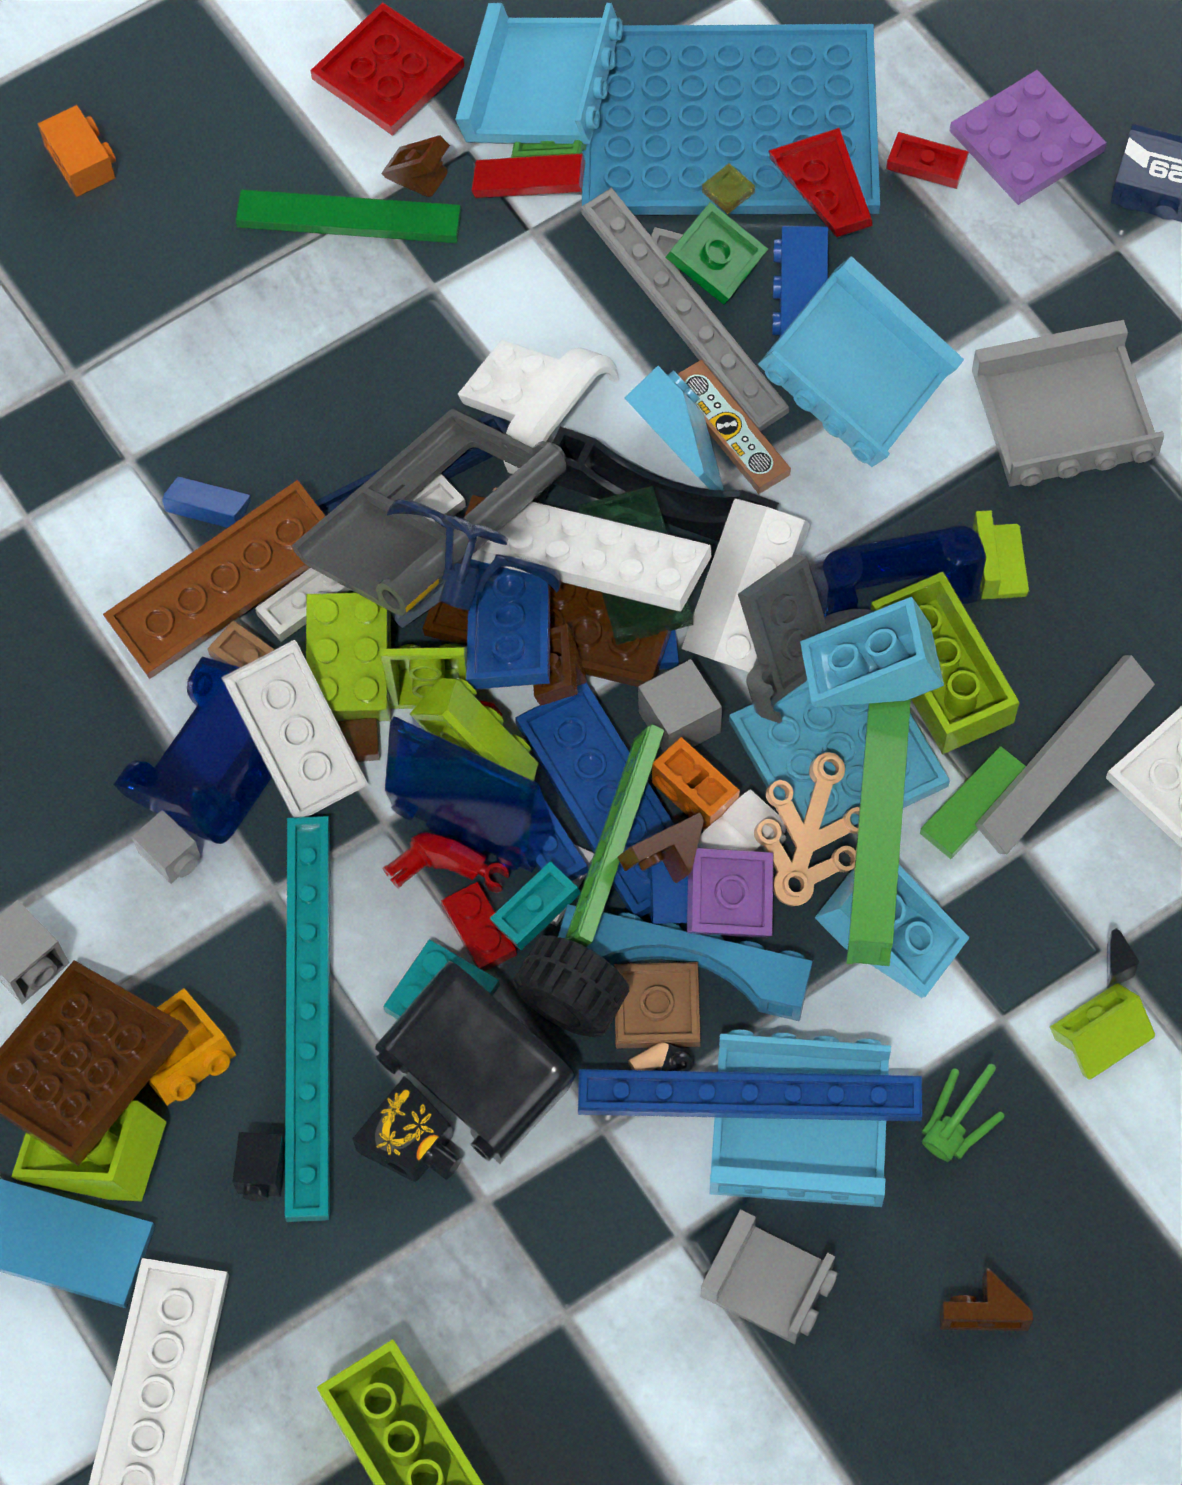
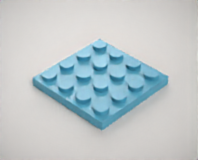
(789, 747)

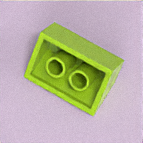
(460, 718)

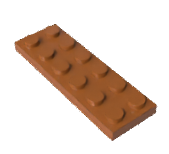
(216, 582)

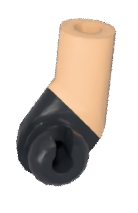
(662, 1057)

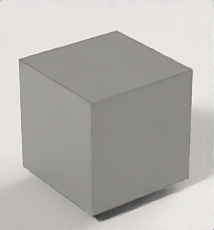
(680, 706)
(27, 953)

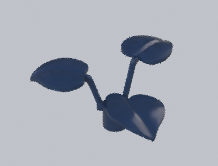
(462, 581)

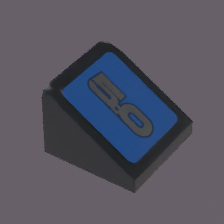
(1120, 959)

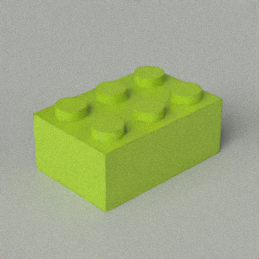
(345, 653)

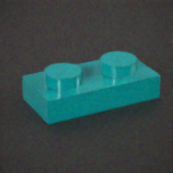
(535, 905)

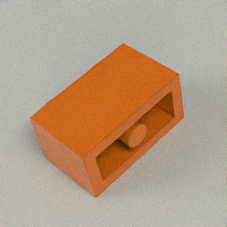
(77, 150)

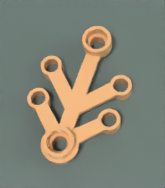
(806, 834)

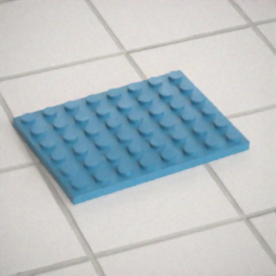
(728, 94)

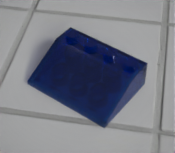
(466, 796)

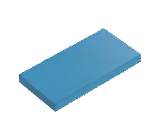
(70, 1244)

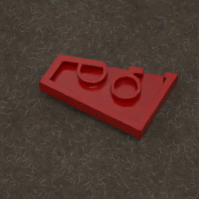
(826, 180)

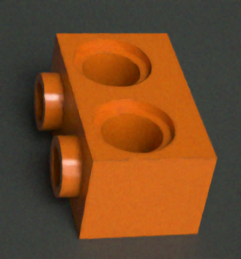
(693, 783)

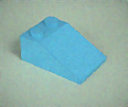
(672, 413)
(873, 658)
(922, 939)

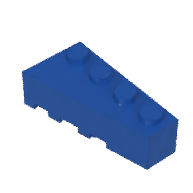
(802, 271)

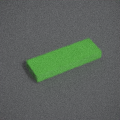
(956, 820)

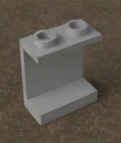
(768, 1280)

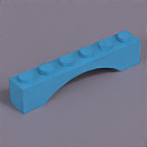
(769, 979)

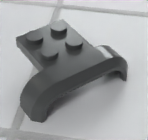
(780, 614)

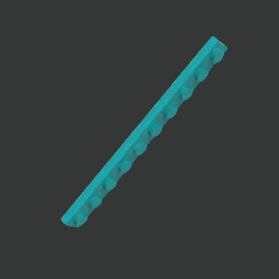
(307, 1021)

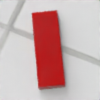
(528, 175)

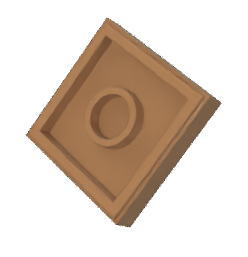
(659, 1005)

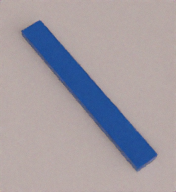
(750, 1095)

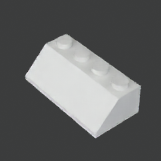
(750, 547)

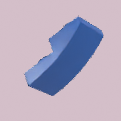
(668, 898)

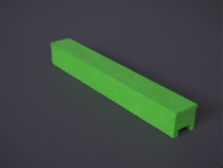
(879, 834)

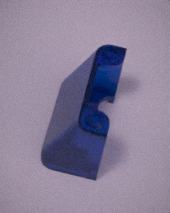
(948, 550)
(210, 767)

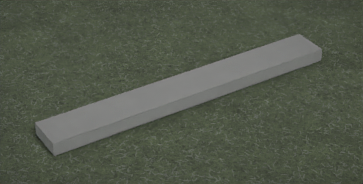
(684, 308)

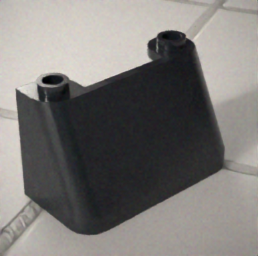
(476, 1061)

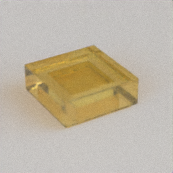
(728, 188)

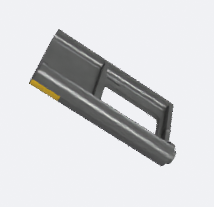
(403, 555)

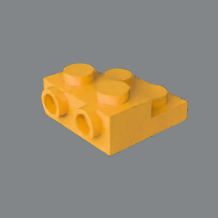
(198, 1055)

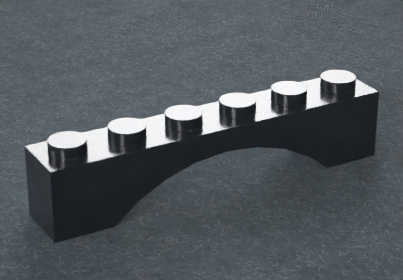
(603, 474)

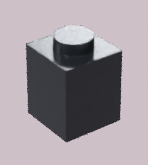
(259, 1166)

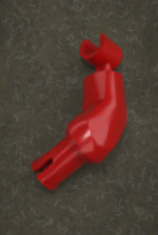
(442, 853)

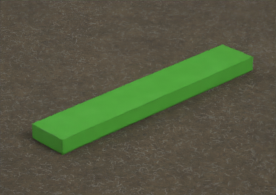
(614, 836)

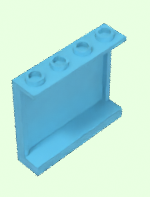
(538, 78)
(860, 361)
(800, 1156)

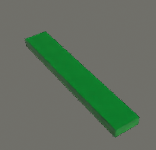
(348, 216)

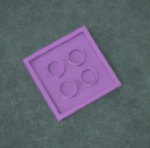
(1027, 137)

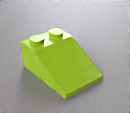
(415, 670)
(112, 1170)

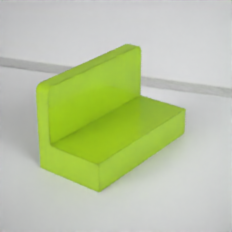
(1005, 562)
(1104, 1029)

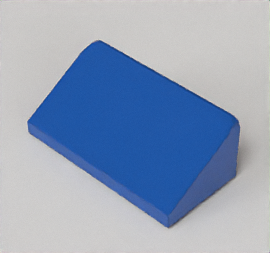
(205, 502)

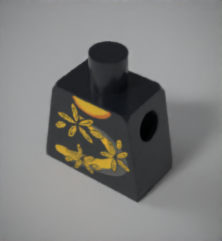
(408, 1135)

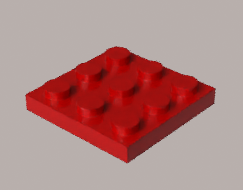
(387, 68)

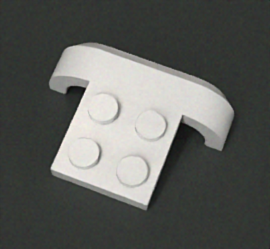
(533, 388)

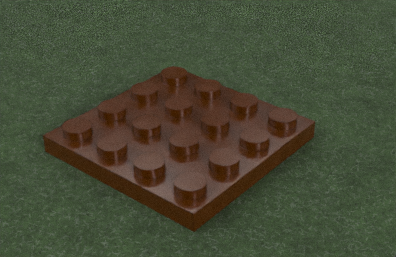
(81, 1060)

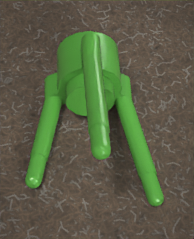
(946, 1136)

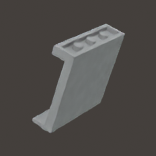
(1064, 404)

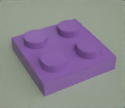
(730, 893)

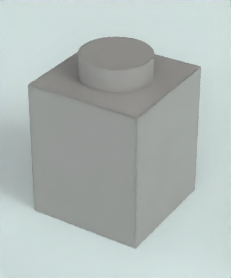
(167, 847)

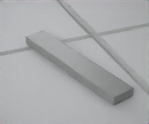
(1064, 754)

